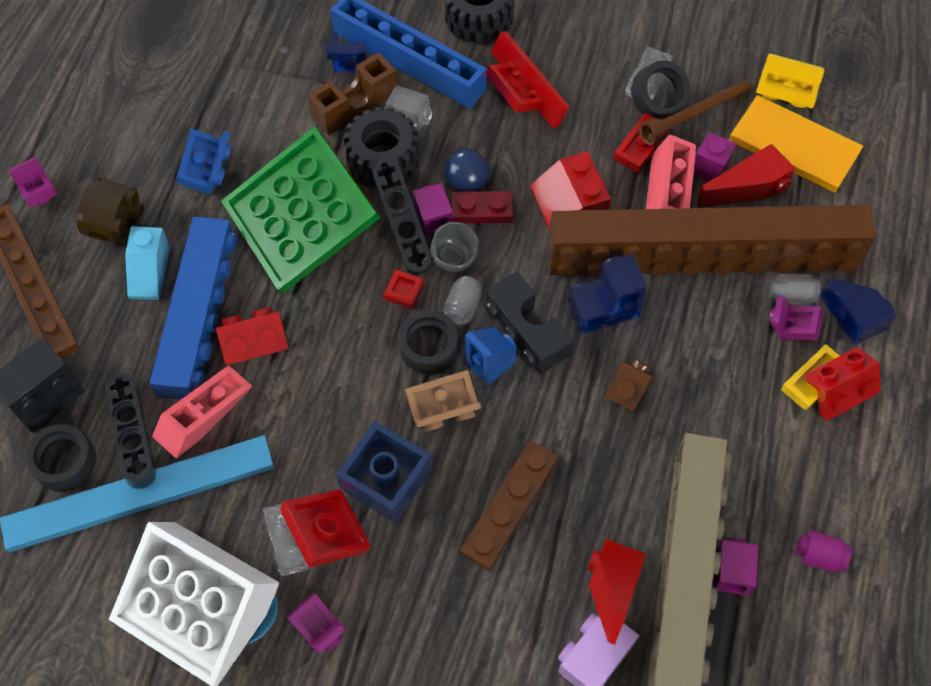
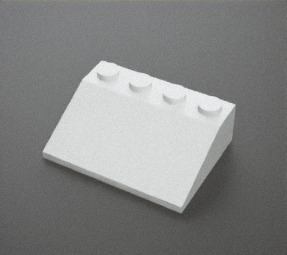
(192, 600)

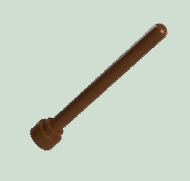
(655, 129)

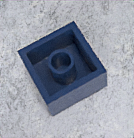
(385, 471)

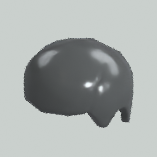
(454, 247)

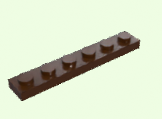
(33, 287)

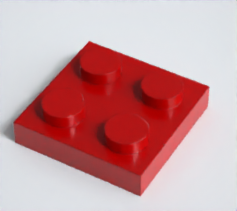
(324, 527)

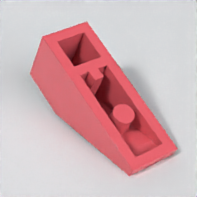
(200, 411)

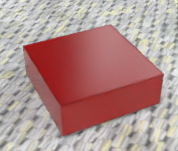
(404, 289)

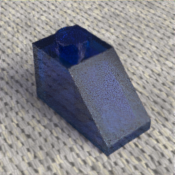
(857, 309)

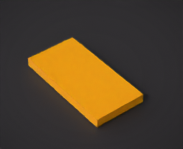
(811, 148)

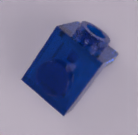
(345, 56)

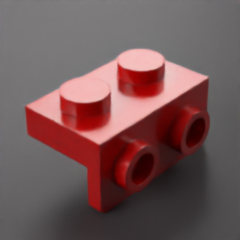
(251, 337)
(845, 382)

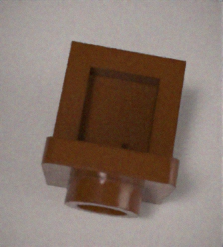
(630, 384)

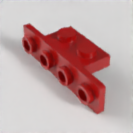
(523, 82)

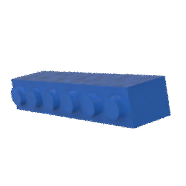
(410, 51)
(194, 308)

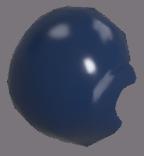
(466, 171)

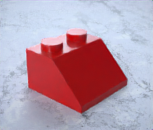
(570, 185)

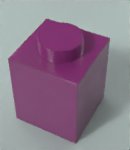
(713, 157)
(432, 208)
(737, 567)

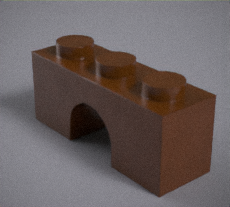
(371, 86)

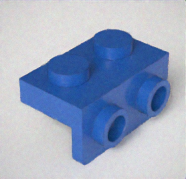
(202, 161)

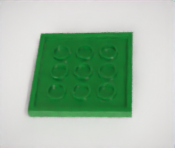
(299, 210)

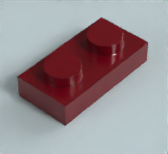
(482, 207)

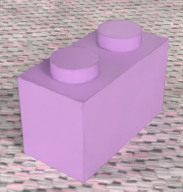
(593, 657)

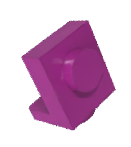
(33, 182)
(796, 321)
(316, 624)

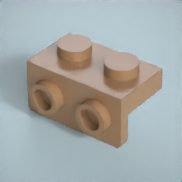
(442, 400)

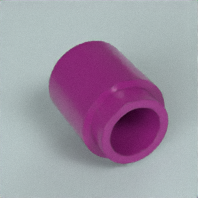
(823, 551)

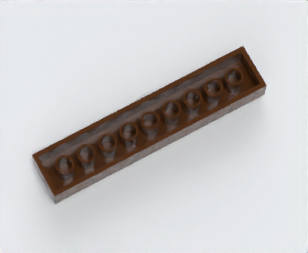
(712, 239)

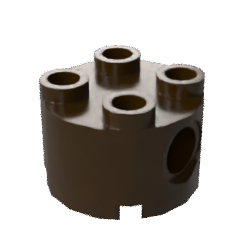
(109, 211)

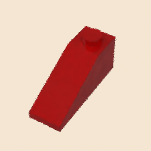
(750, 180)
(614, 583)

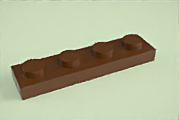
(509, 506)

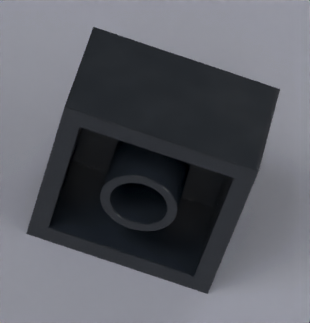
(38, 385)

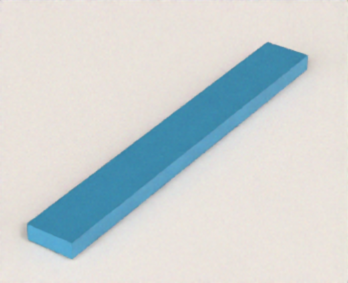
(120, 499)

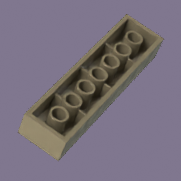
(689, 564)

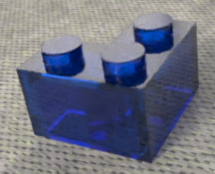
(611, 299)

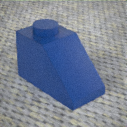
(489, 353)

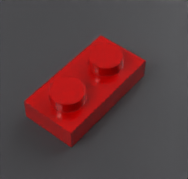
(633, 150)

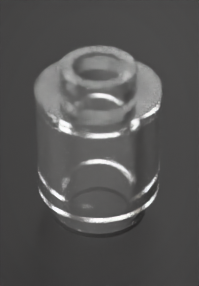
(796, 288)
(463, 300)

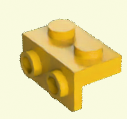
(790, 81)

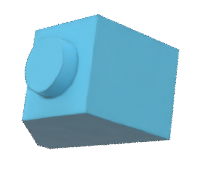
(146, 262)

